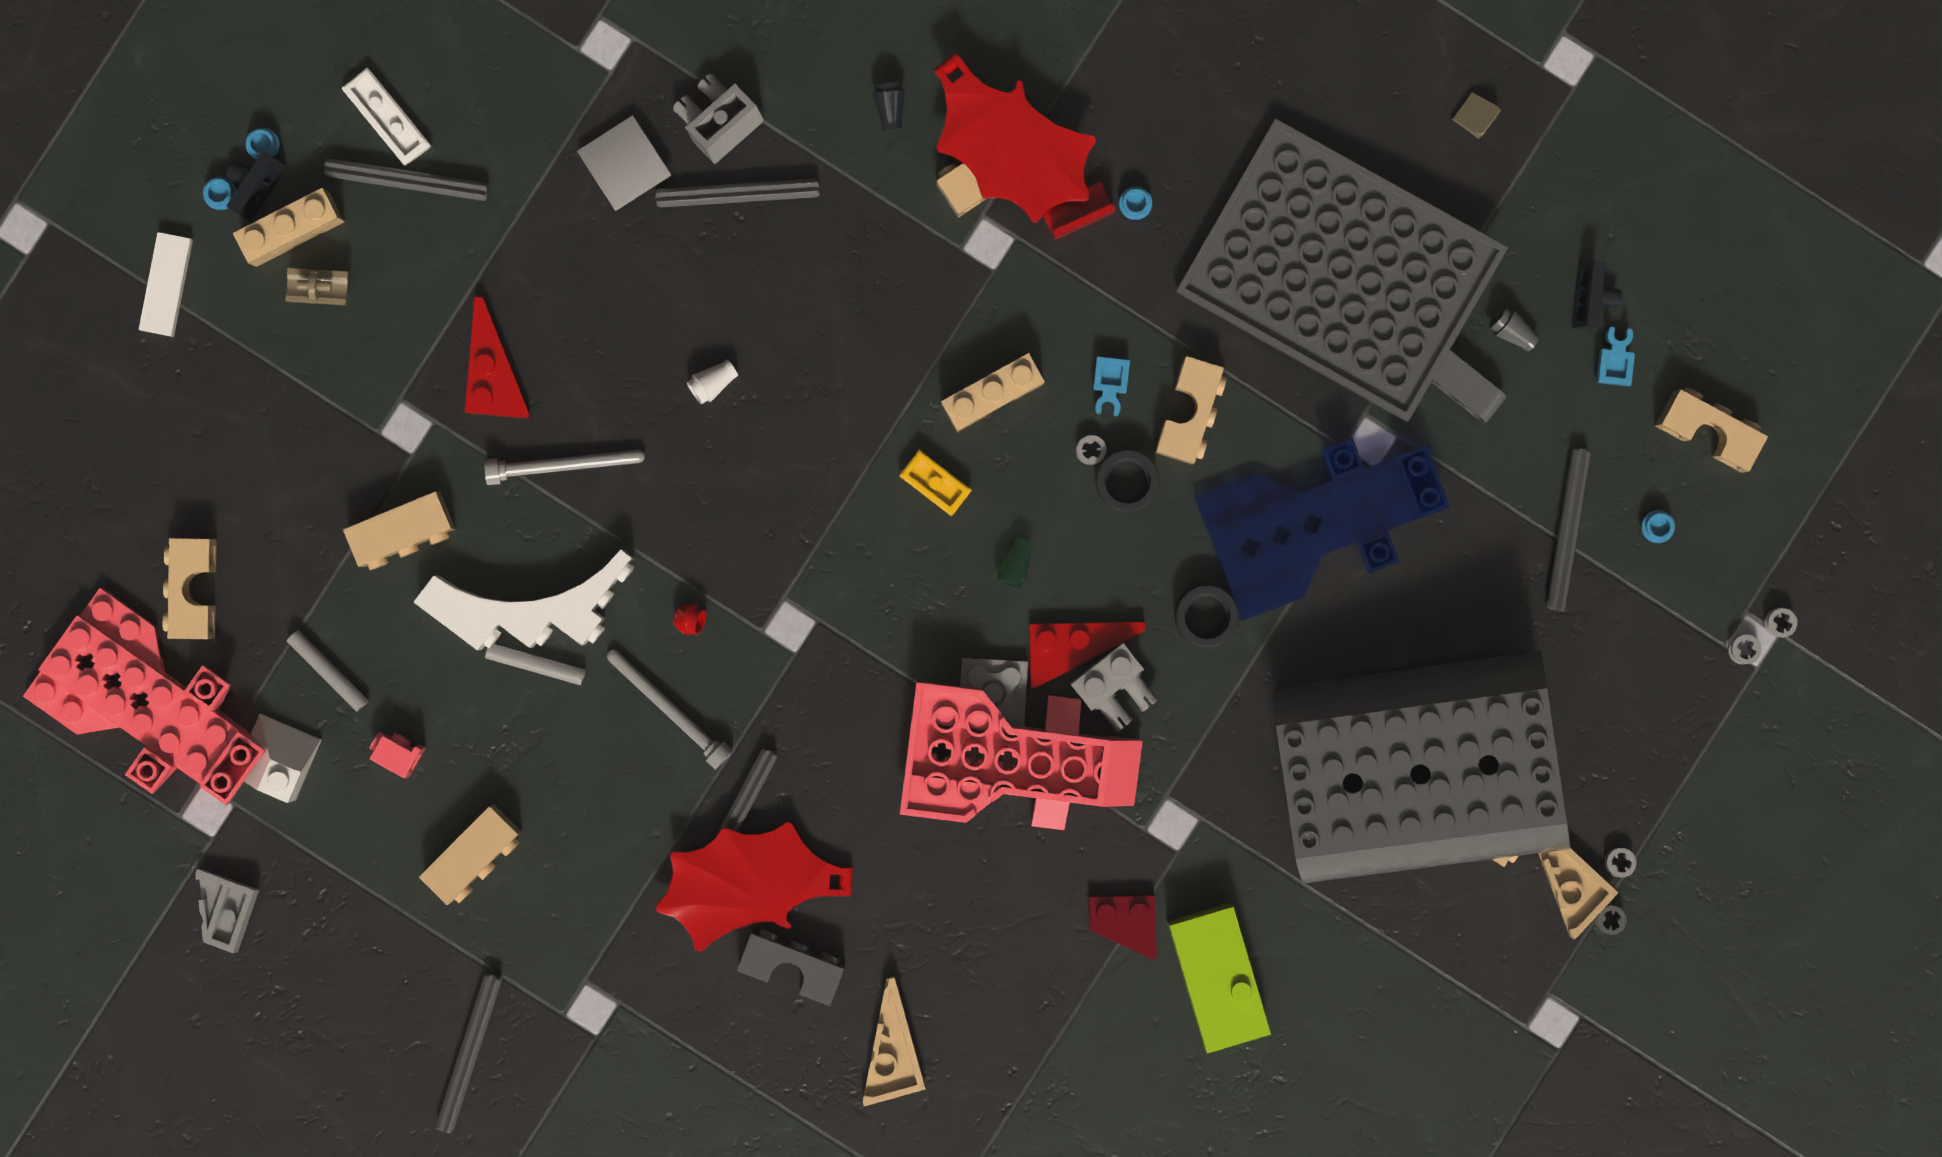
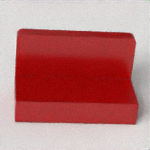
(1075, 215)

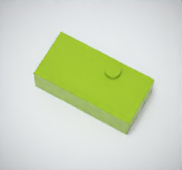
(1218, 978)

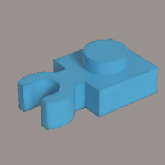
(1616, 364)
(1110, 378)

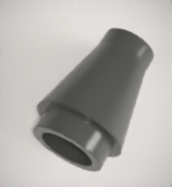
(1513, 328)

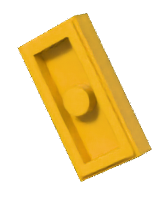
(935, 483)

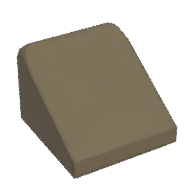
(1476, 115)

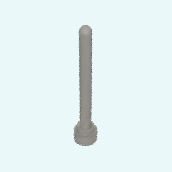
(499, 470)
(714, 750)

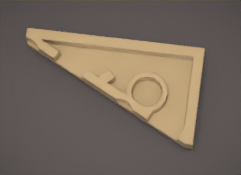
(1577, 889)
(894, 1061)

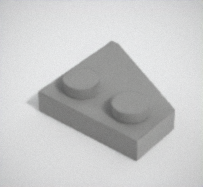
(224, 909)

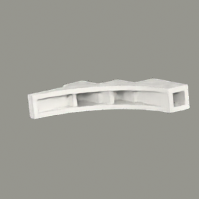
(573, 612)

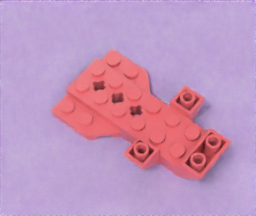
(178, 724)
(1051, 763)

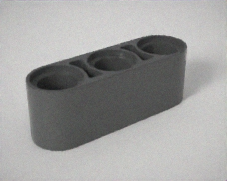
(1468, 388)

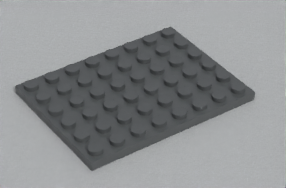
(1341, 270)

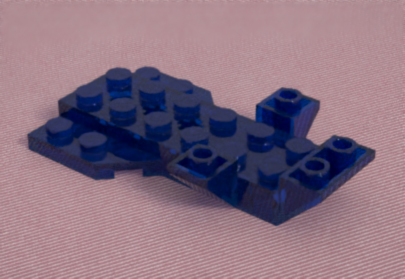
(1351, 509)

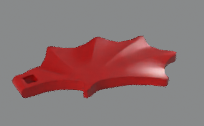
(1010, 144)
(746, 882)

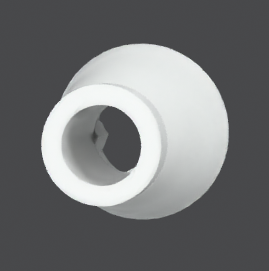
(712, 381)

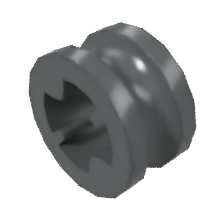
(1620, 920)

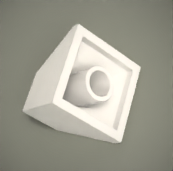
(285, 761)

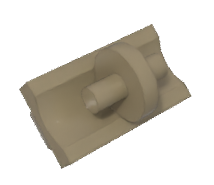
(317, 286)

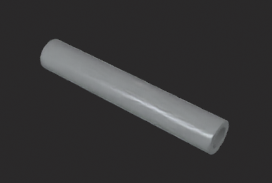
(535, 664)
(327, 671)

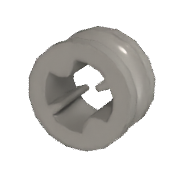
(1092, 459)
(1771, 626)
(1735, 652)
(1627, 855)

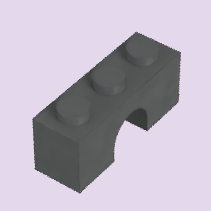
(819, 972)

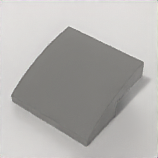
(624, 163)

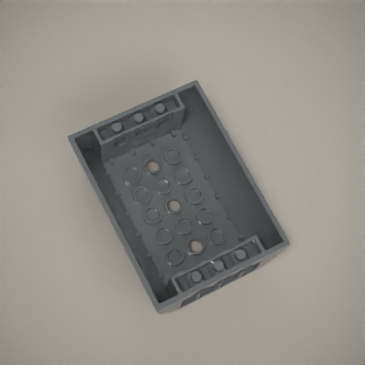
(1432, 718)

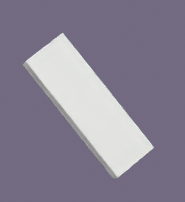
(386, 117)
(165, 284)

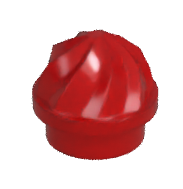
(689, 619)

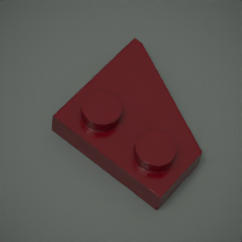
(1126, 920)

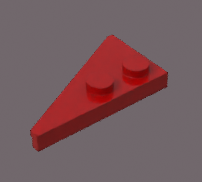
(490, 380)
(1067, 645)

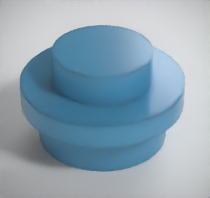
(262, 140)
(218, 192)
(1135, 203)
(1657, 526)

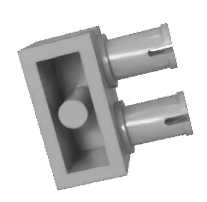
(721, 124)
(1110, 673)

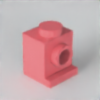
(395, 753)

